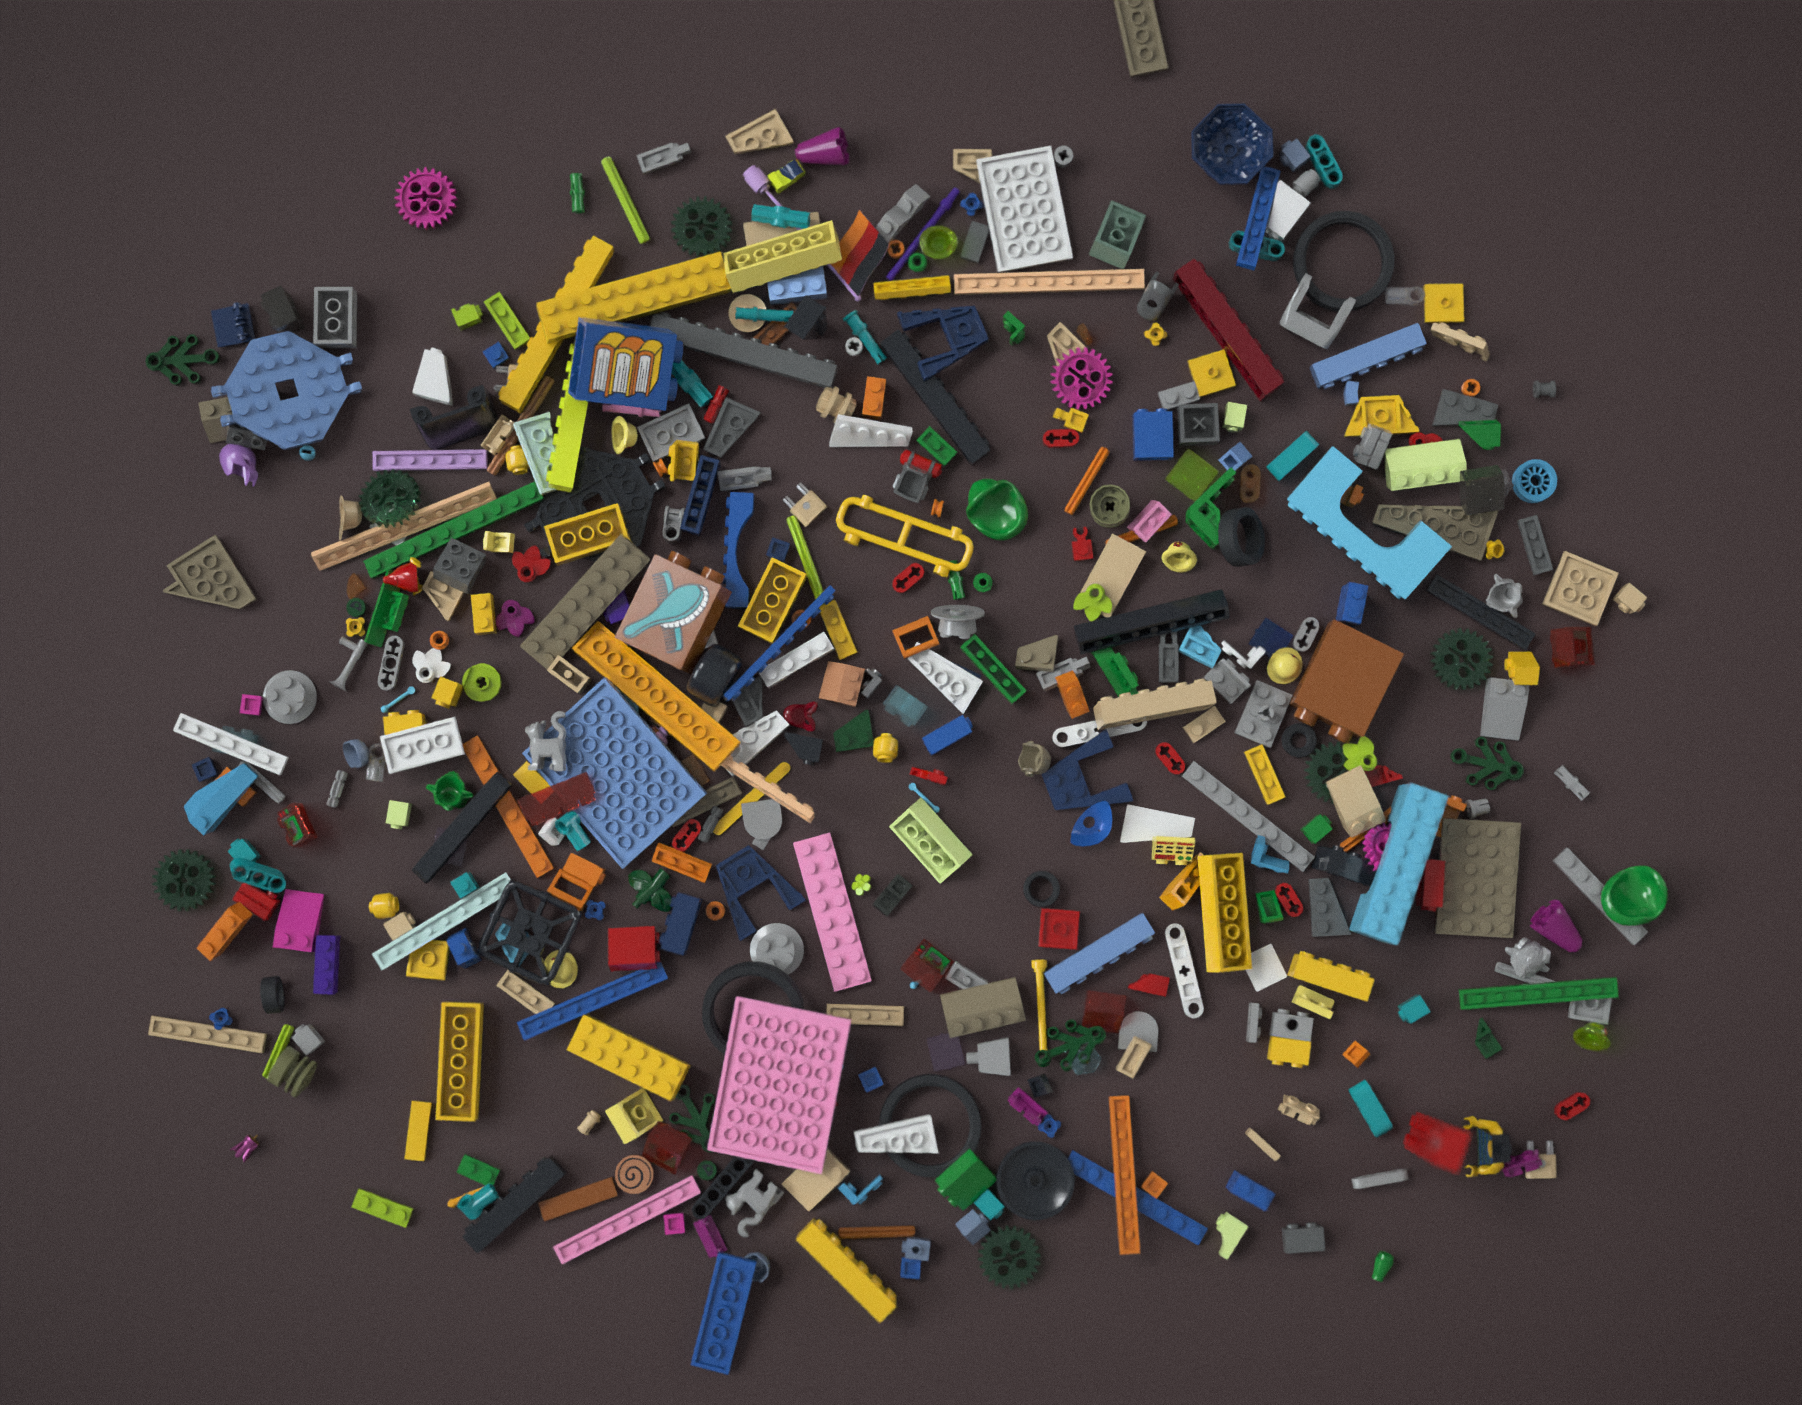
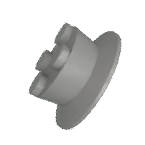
(957, 620)
(289, 697)
(778, 946)

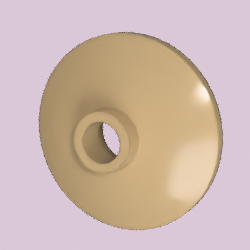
(746, 301)

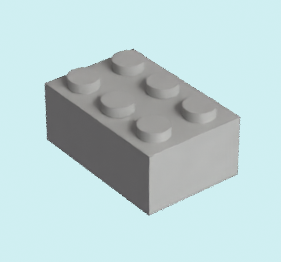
(335, 317)

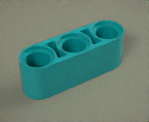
(1325, 153)
(1265, 251)
(1292, 455)
(263, 881)
(1370, 1108)

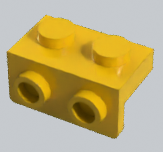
(683, 460)

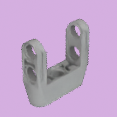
(1309, 327)

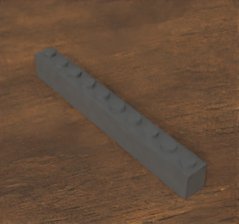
(749, 352)

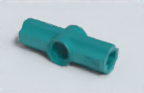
(780, 216)
(691, 383)

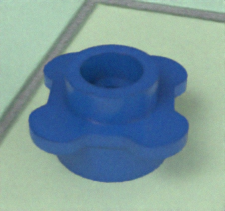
(971, 199)
(598, 914)
(222, 1013)
(1054, 1126)

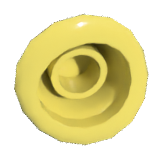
(623, 434)
(1179, 557)
(1284, 665)
(567, 972)

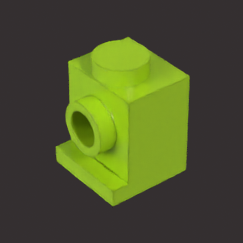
(467, 316)

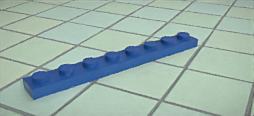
(773, 651)
(591, 1001)
(1146, 1203)

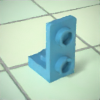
(1261, 860)
(849, 1190)

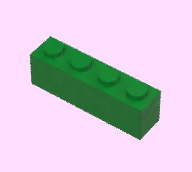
(993, 669)

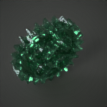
(704, 210)
(389, 498)
(1450, 672)
(1324, 759)
(201, 882)
(1014, 1273)

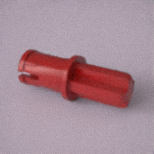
(716, 404)

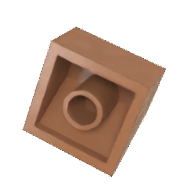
(842, 683)

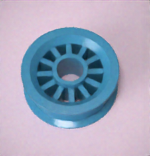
(1526, 495)

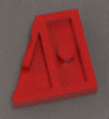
(935, 776)

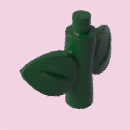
(651, 889)

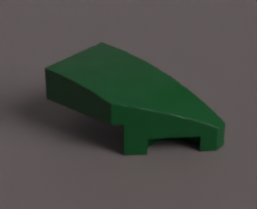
(1486, 1041)

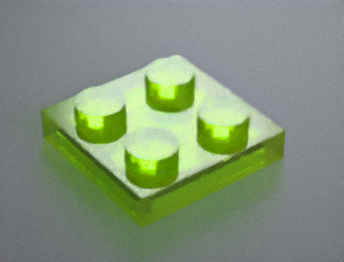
(1191, 475)

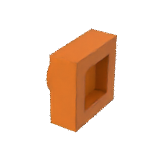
(1356, 1054)
(1154, 1184)

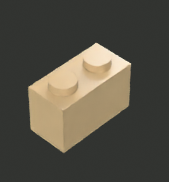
(569, 674)

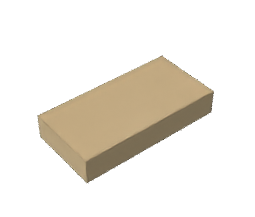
(1133, 1057)
(1262, 1144)

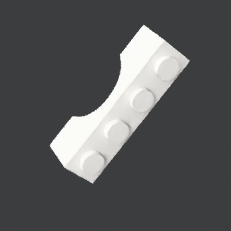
(796, 659)

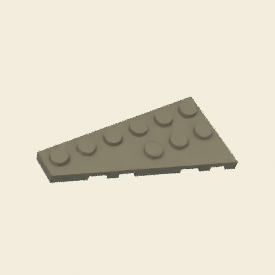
(1463, 532)

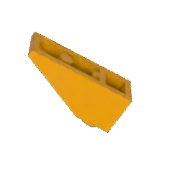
(1182, 886)

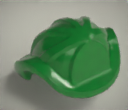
(997, 509)
(1634, 896)

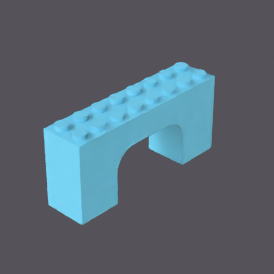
(1396, 566)
(1414, 823)

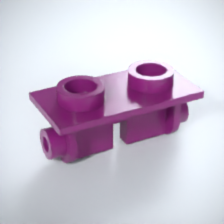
(1022, 1101)
(1528, 1159)
(710, 1236)

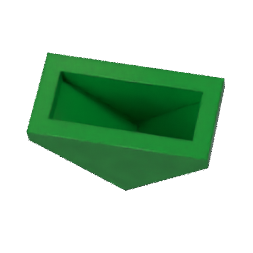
(1268, 907)

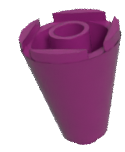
(824, 148)
(1557, 926)

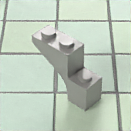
(899, 215)

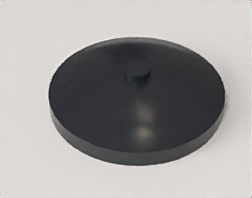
(1035, 1180)

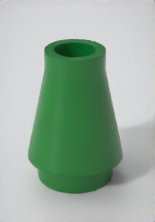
(1382, 1265)

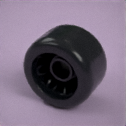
(714, 675)

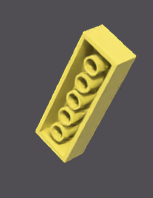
(782, 256)

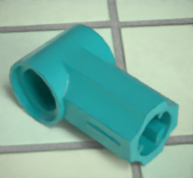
(570, 826)
(473, 1204)

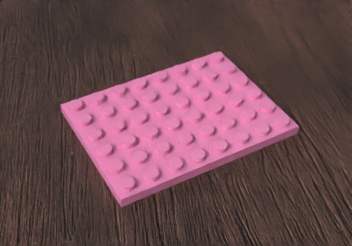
(779, 1084)

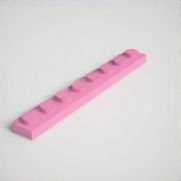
(627, 1219)

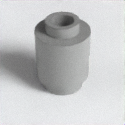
(1306, 183)

